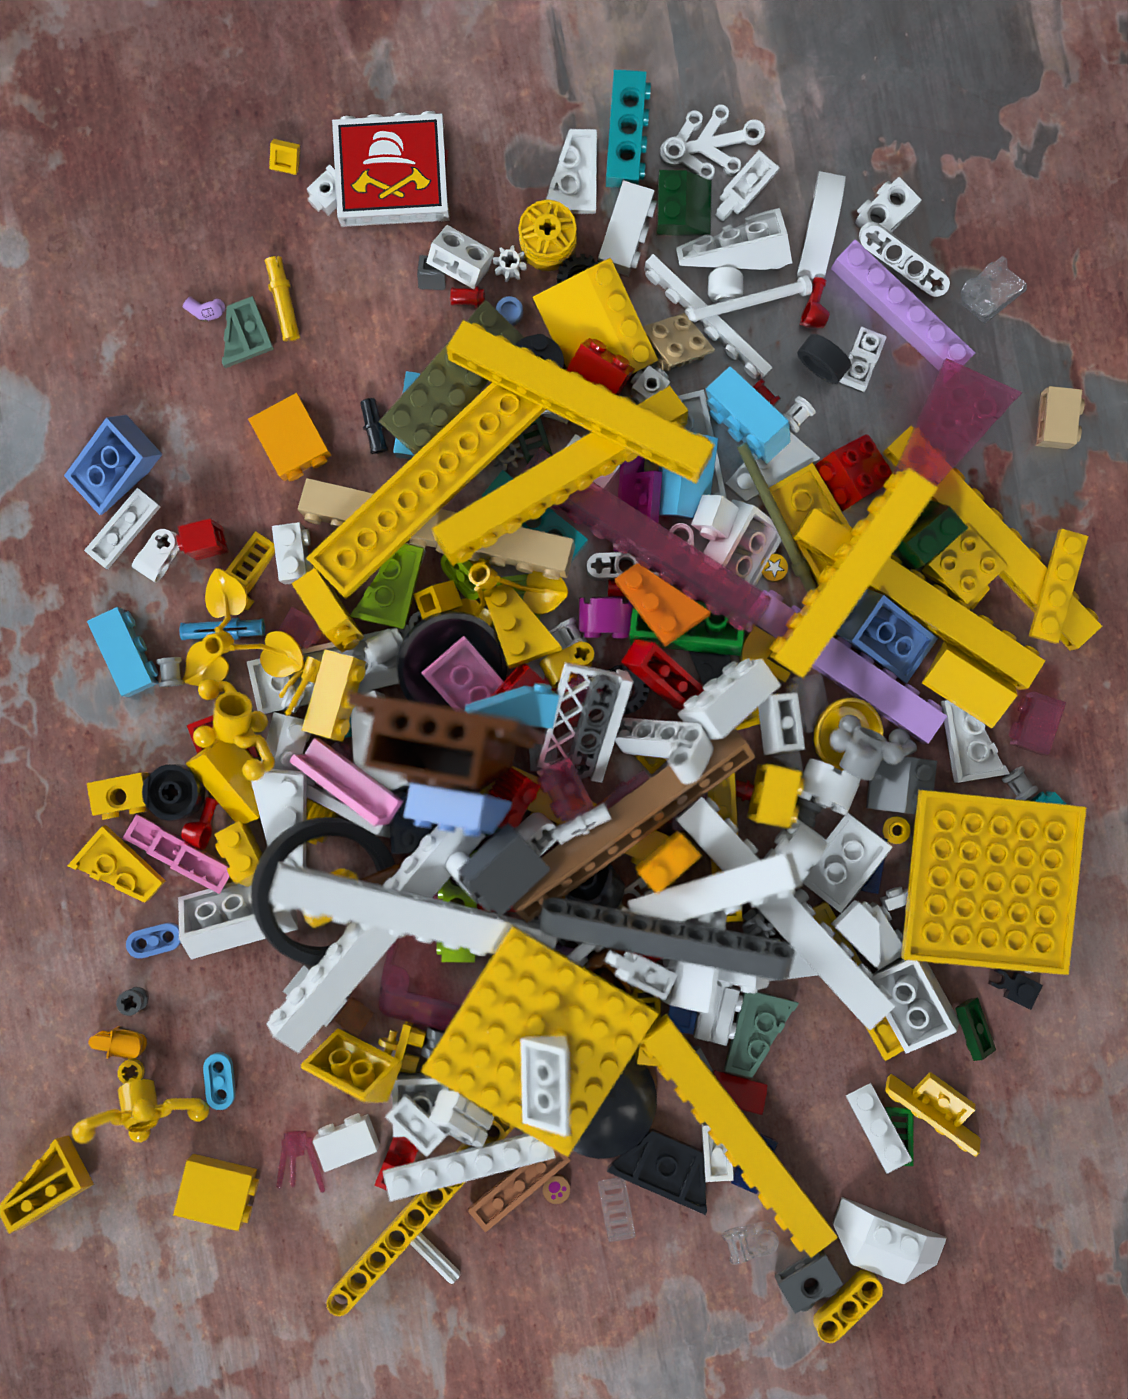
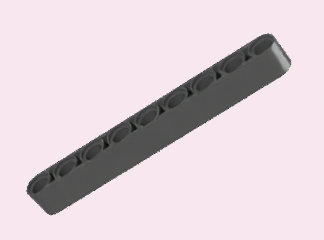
(666, 939)

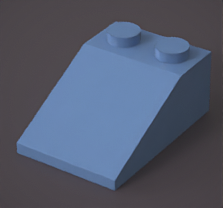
(112, 462)
(886, 634)

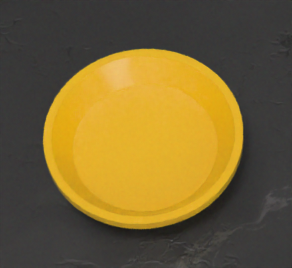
(829, 722)

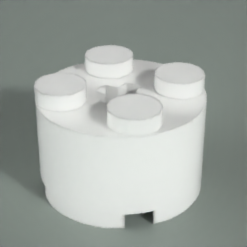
(829, 786)
(803, 843)

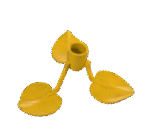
(541, 592)
(228, 597)

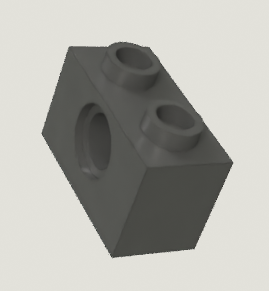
(793, 1278)

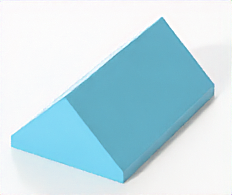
(681, 496)

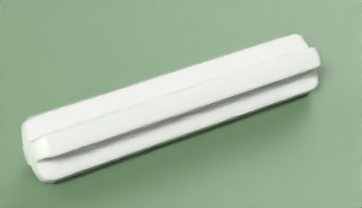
(435, 1257)

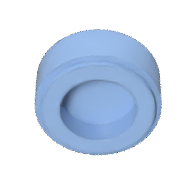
(510, 309)

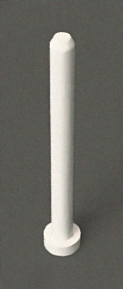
(802, 286)

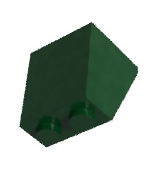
(929, 535)

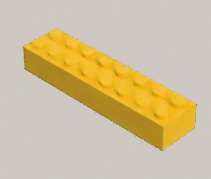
(852, 572)

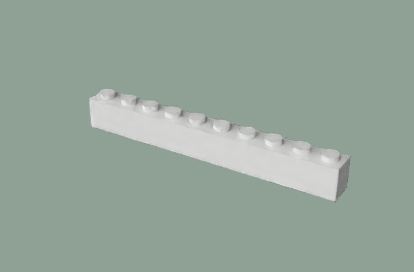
(394, 910)
(790, 917)
(361, 948)

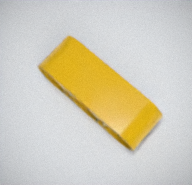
(845, 1319)

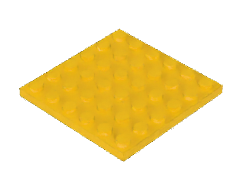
(993, 882)
(538, 994)

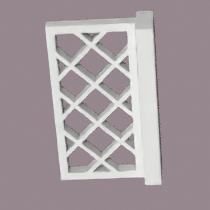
(623, 683)

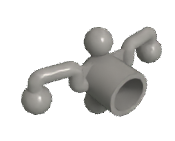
(867, 748)

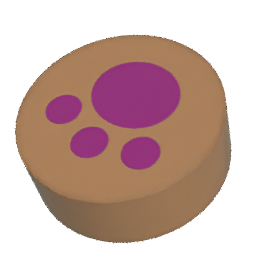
(556, 1189)

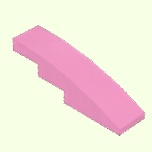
(177, 853)

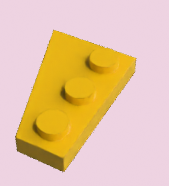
(517, 627)

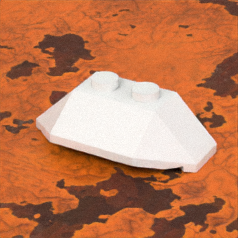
(885, 1242)

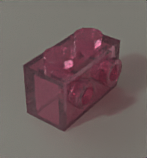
(564, 789)

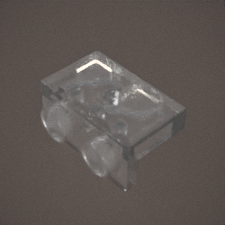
(992, 290)

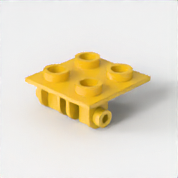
(968, 565)

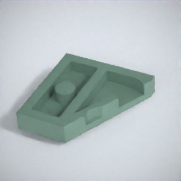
(245, 333)

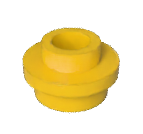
(888, 826)

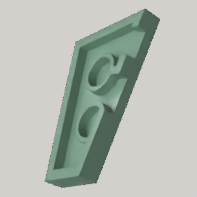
(756, 1029)

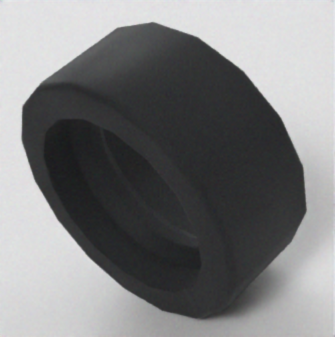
(824, 358)

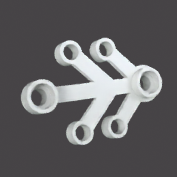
(708, 144)

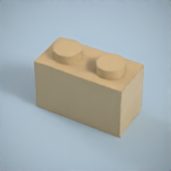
(1059, 417)

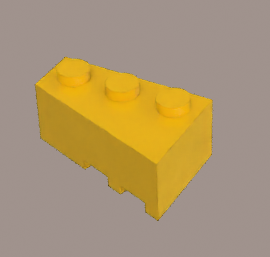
(49, 1183)

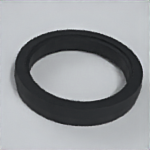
(278, 851)

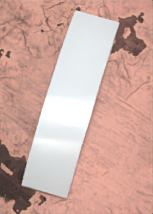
(821, 225)

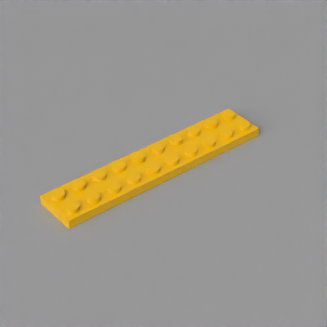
(422, 487)

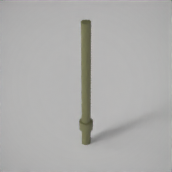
(800, 566)

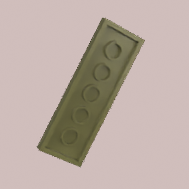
(442, 389)

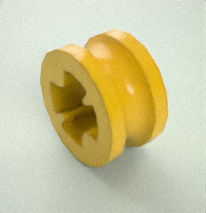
(128, 1063)

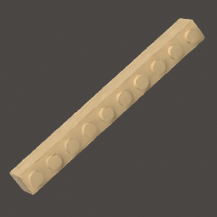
(523, 548)

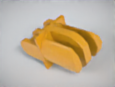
(119, 1043)

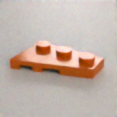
(660, 604)

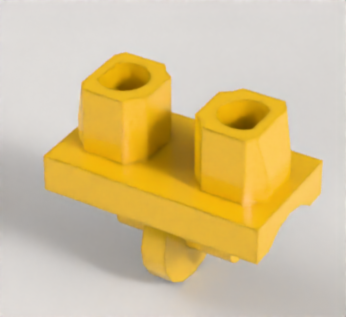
(409, 1035)

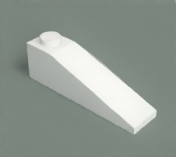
(757, 244)

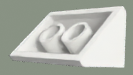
(545, 1083)

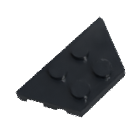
(665, 1168)

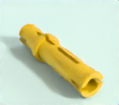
(280, 288)

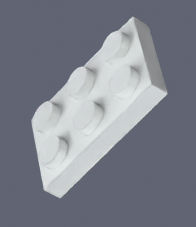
(846, 863)

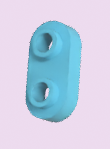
(217, 1079)

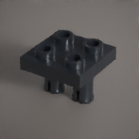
(404, 834)

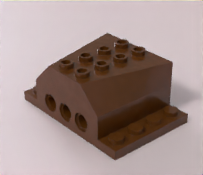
(441, 744)

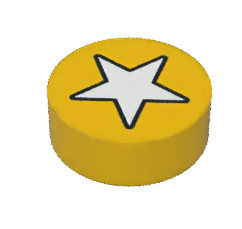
(775, 568)

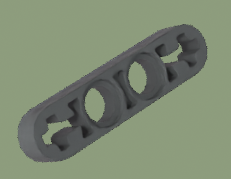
(594, 727)

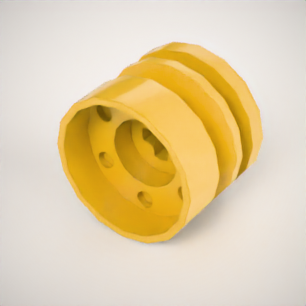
(543, 250)

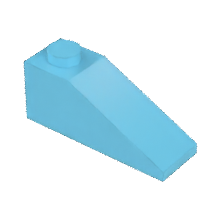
(526, 704)

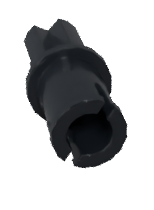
(373, 426)

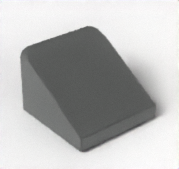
(429, 276)

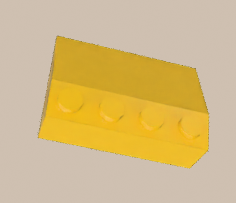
(595, 308)

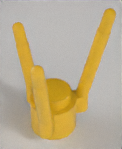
(309, 674)

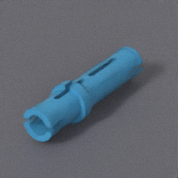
(254, 628)

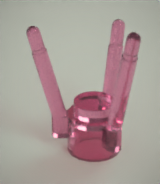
(294, 1145)

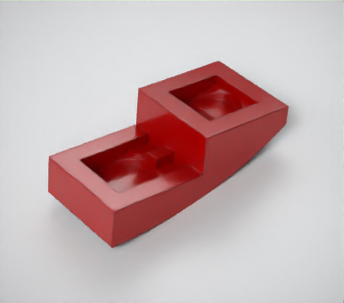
(400, 1153)

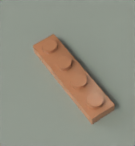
(514, 1190)

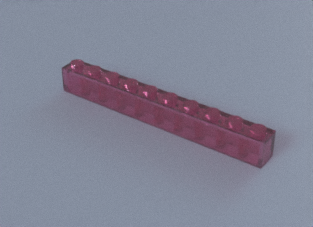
(664, 553)

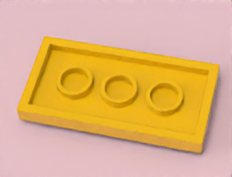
(796, 498)

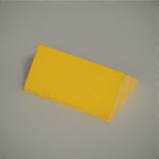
(969, 685)
(221, 773)
(354, 1067)

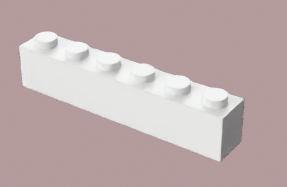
(723, 891)

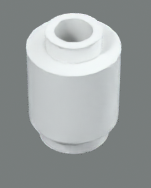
(383, 646)

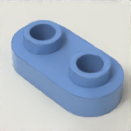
(155, 940)

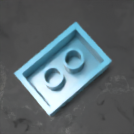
(747, 415)

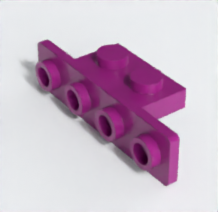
(640, 488)

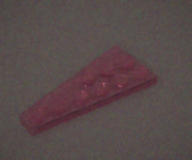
(953, 420)

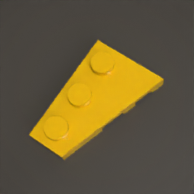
(116, 863)

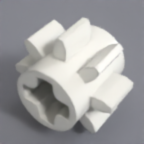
(503, 259)

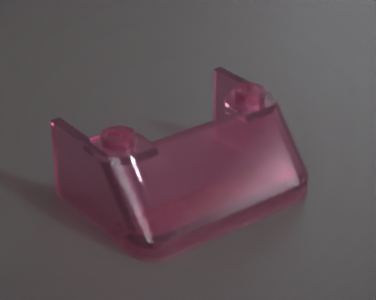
(401, 1004)

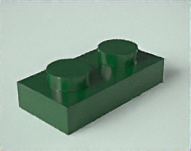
(975, 1029)

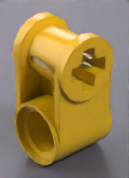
(554, 663)

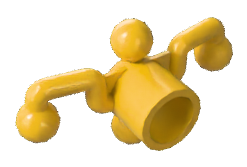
(235, 724)
(139, 1112)

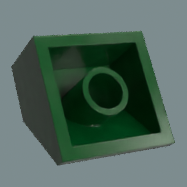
(683, 204)

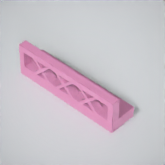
(348, 782)

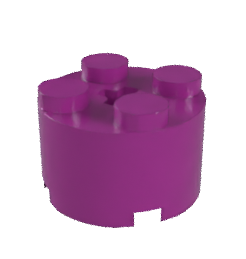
(605, 616)

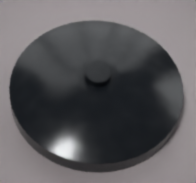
(433, 638)
(623, 1115)

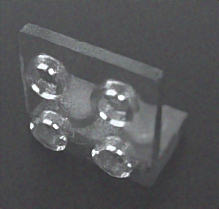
(811, 698)

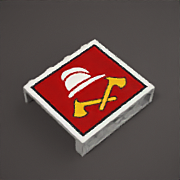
(390, 169)

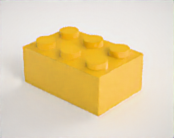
(775, 795)

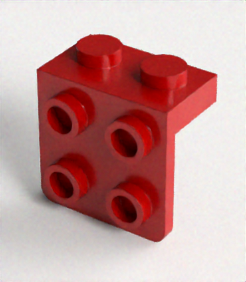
(854, 471)

